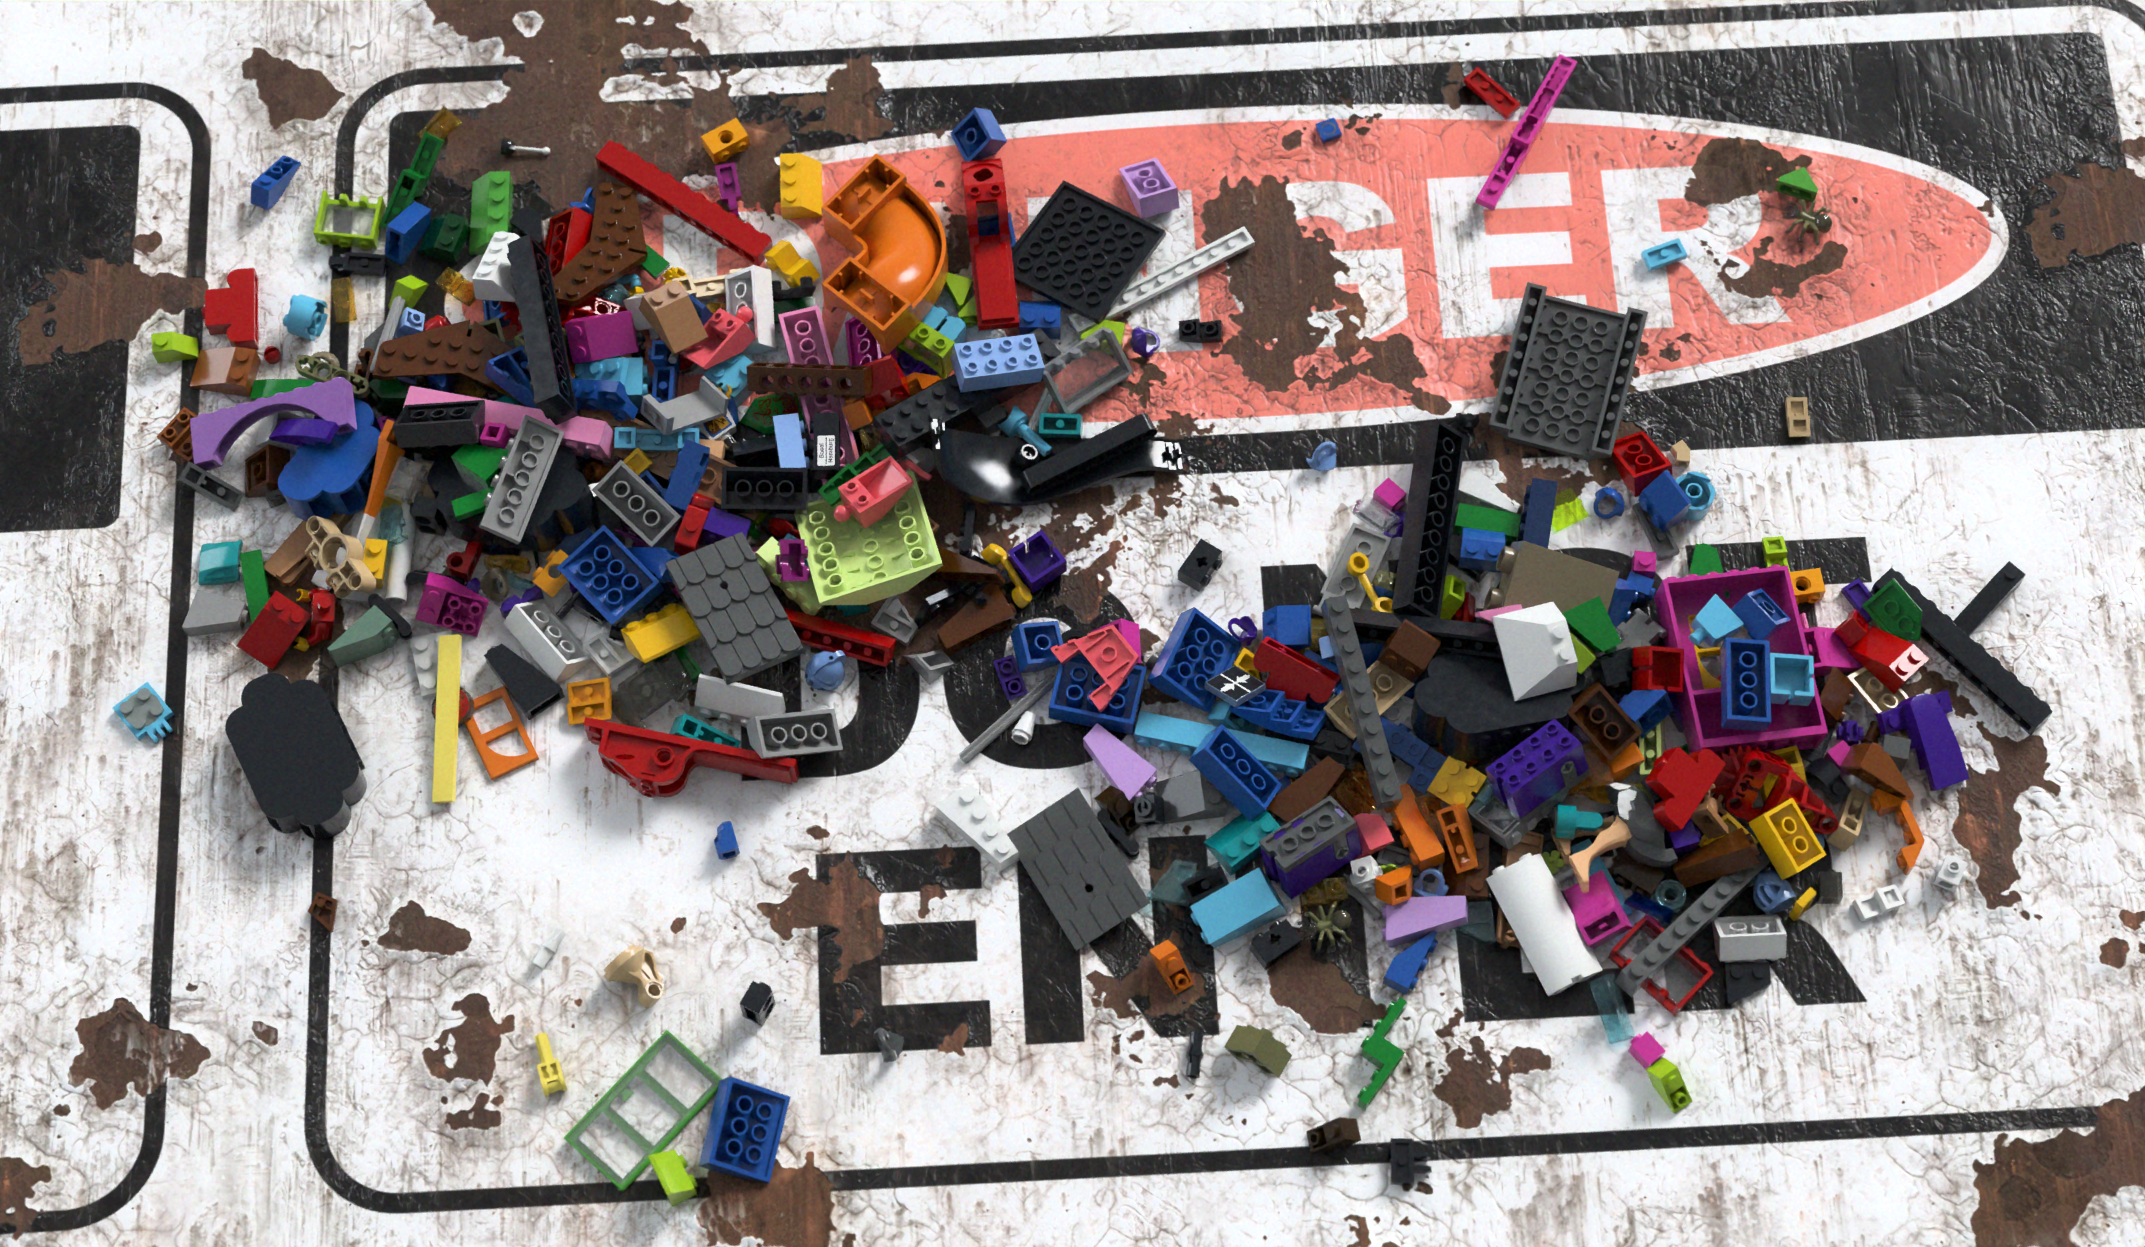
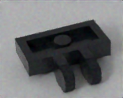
(1402, 1161)

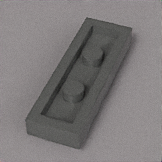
(1661, 542)

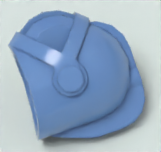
(826, 670)
(1772, 892)

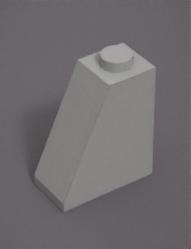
(214, 614)

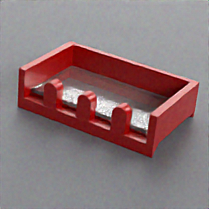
(1676, 980)

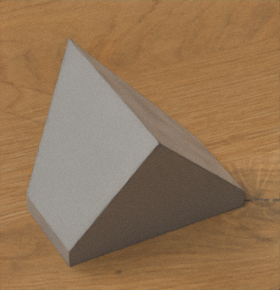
(930, 664)

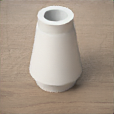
(1024, 728)

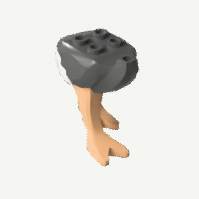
(1630, 827)

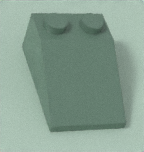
(365, 638)

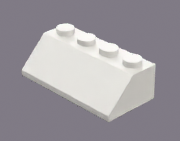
(493, 274)
(753, 289)
(547, 639)
(735, 701)

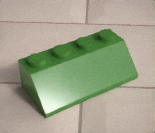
(490, 209)

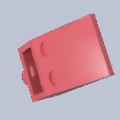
(726, 338)
(873, 492)

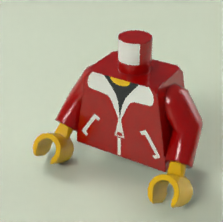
(321, 619)

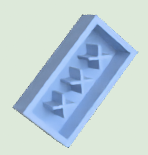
(997, 362)

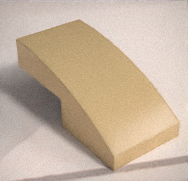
(1797, 417)

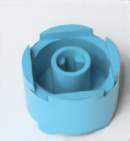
(306, 317)
(1699, 491)

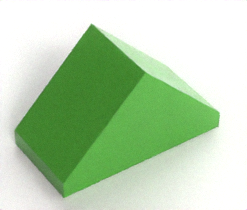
(1798, 185)

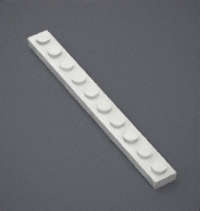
(1172, 275)

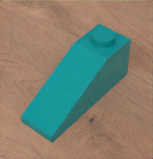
(692, 728)

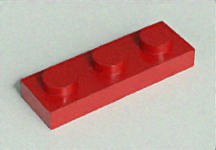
(1491, 93)

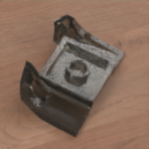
(650, 690)

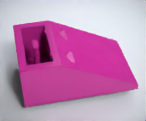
(451, 605)
(1829, 651)
(1597, 911)

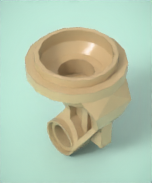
(637, 967)

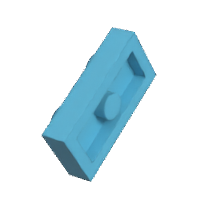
(1664, 254)

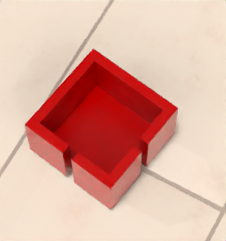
(1658, 668)

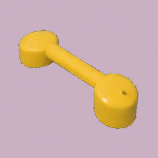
(995, 555)
(1357, 566)

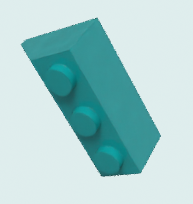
(1239, 840)

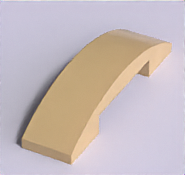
(705, 287)

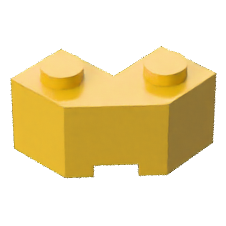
(789, 265)

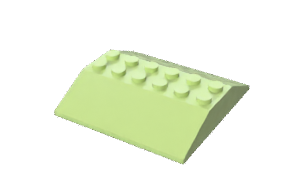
(869, 563)

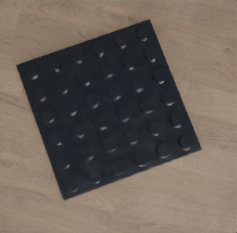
(1083, 251)

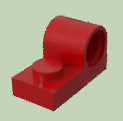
(468, 559)
(1852, 628)

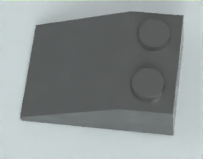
(1190, 798)

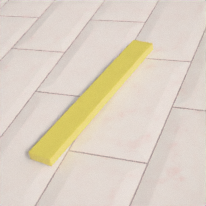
(446, 719)

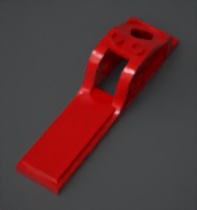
(992, 253)
(662, 762)

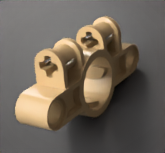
(352, 572)

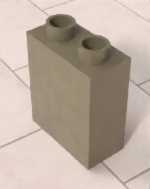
(1542, 576)

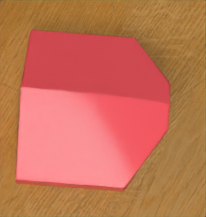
(1372, 833)

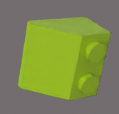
(673, 1176)

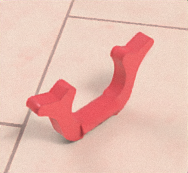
(913, 467)

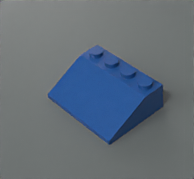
(610, 576)
(1192, 656)
(1078, 680)
(744, 1130)

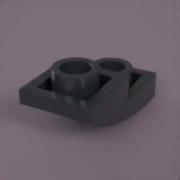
(1200, 332)

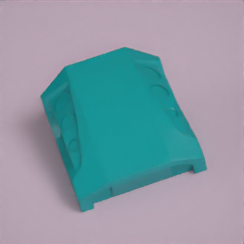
(220, 563)

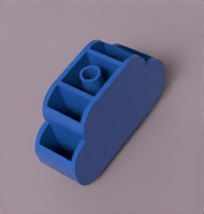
(333, 475)

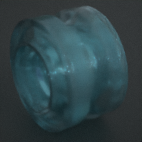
(615, 293)
(1674, 888)

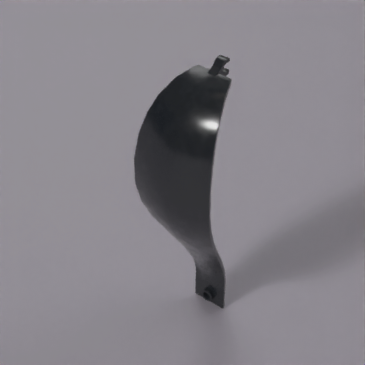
(987, 470)

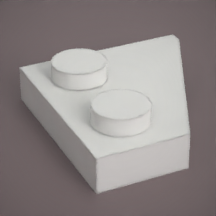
(608, 654)

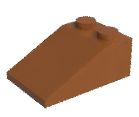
(226, 370)
(1876, 769)

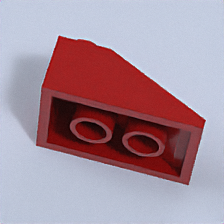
(1639, 461)
(273, 630)
(1888, 658)

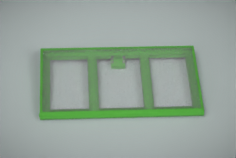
(644, 1110)

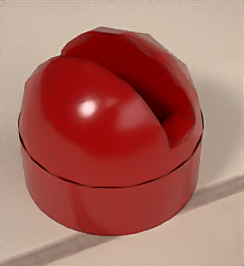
(272, 355)

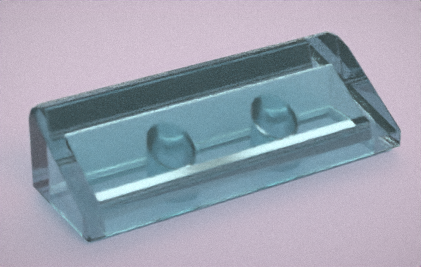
(1612, 1008)

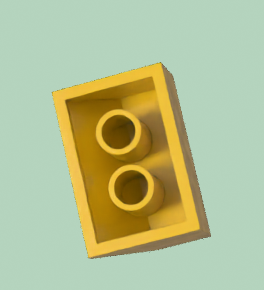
(800, 186)
(659, 633)
(1787, 839)

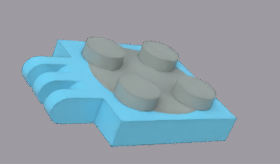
(144, 713)

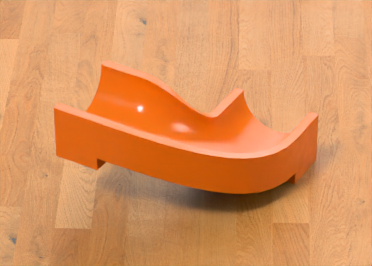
(896, 248)

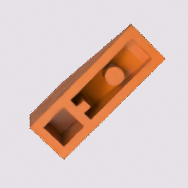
(1458, 836)

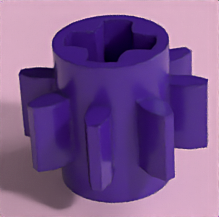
(1850, 732)

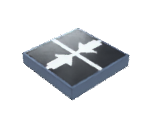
(1235, 686)

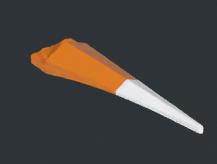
(386, 459)

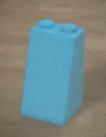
(1238, 908)

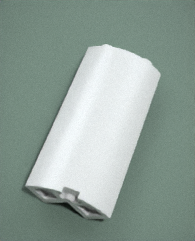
(1543, 923)

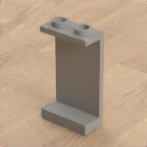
(686, 410)

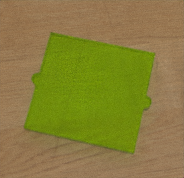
(1567, 510)

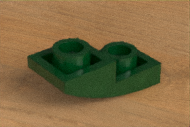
(791, 305)

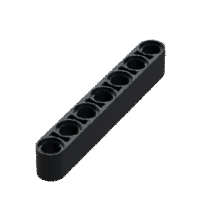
(1088, 454)

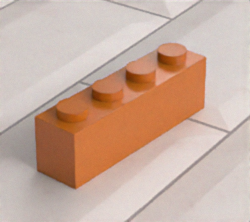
(1415, 832)

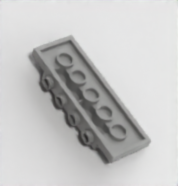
(520, 479)

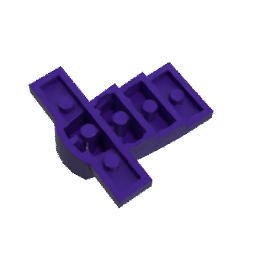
(1929, 735)

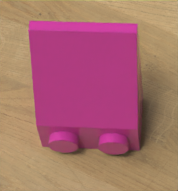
(601, 336)

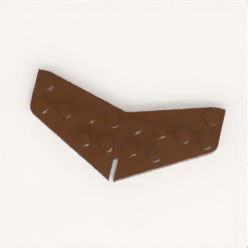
(613, 250)
(441, 352)

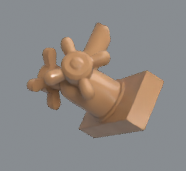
(1707, 816)

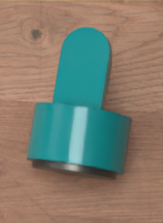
(1568, 820)

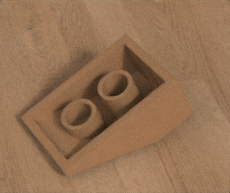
(673, 317)

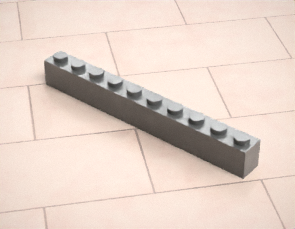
(1361, 702)
(1689, 925)

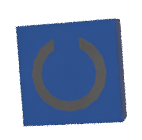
(1328, 130)

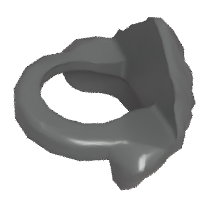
(889, 1043)

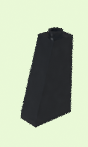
(524, 682)

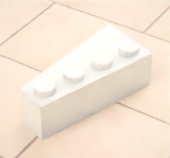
(974, 821)

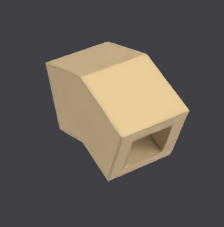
(1681, 453)

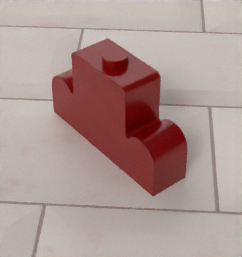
(235, 309)
(691, 528)
(1294, 673)
(1682, 784)

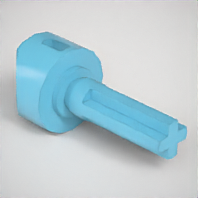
(1016, 424)

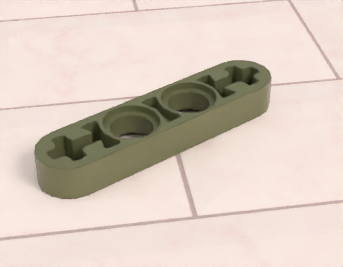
(334, 371)

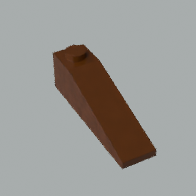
(963, 569)

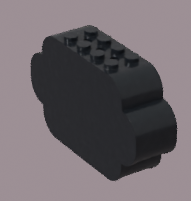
(561, 508)
(1472, 709)
(297, 756)

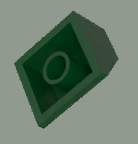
(445, 237)
(388, 396)

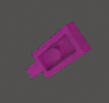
(729, 185)

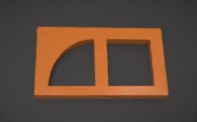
(495, 763)

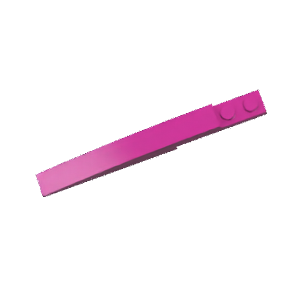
(1526, 132)

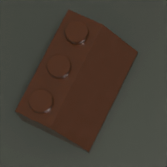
(1603, 721)
(1471, 882)

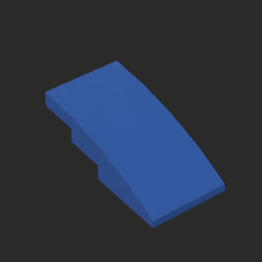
(1281, 715)

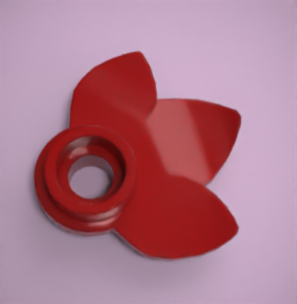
(782, 527)

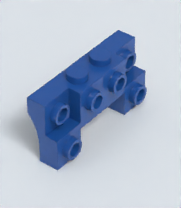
(666, 375)
(604, 396)
(1412, 752)

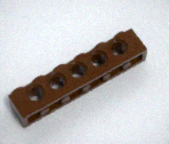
(858, 375)

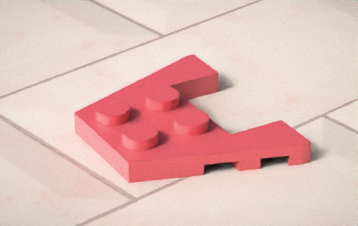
(1107, 654)

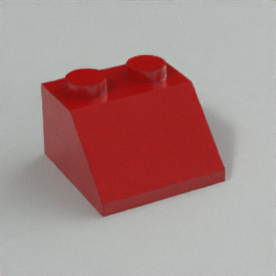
(888, 383)

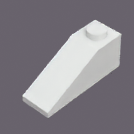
(1481, 492)

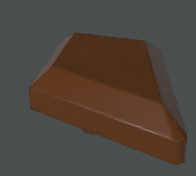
(324, 910)

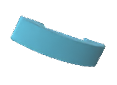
(652, 439)

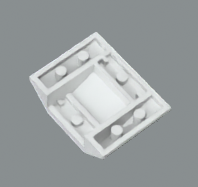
(1536, 650)

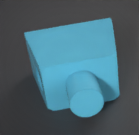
(1714, 623)

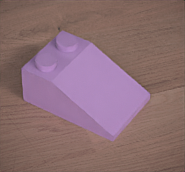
(1150, 188)

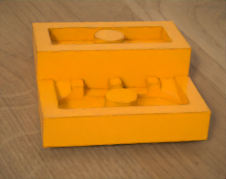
(590, 700)

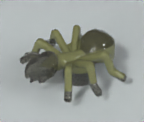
(1811, 221)
(1327, 927)

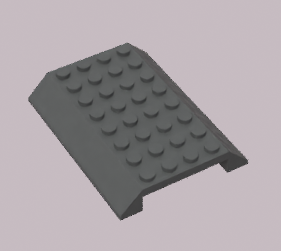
(1567, 375)

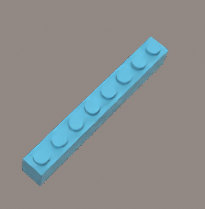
(1186, 735)

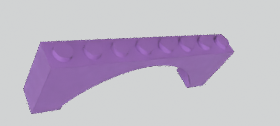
(217, 431)

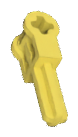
(550, 1068)

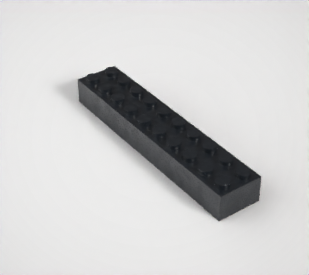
(542, 330)
(906, 424)
(1429, 520)

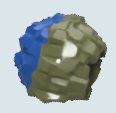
(1384, 583)

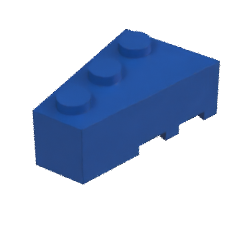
(512, 375)
(687, 476)

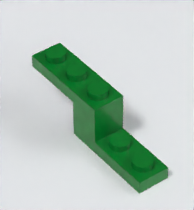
(413, 180)
(1381, 1053)

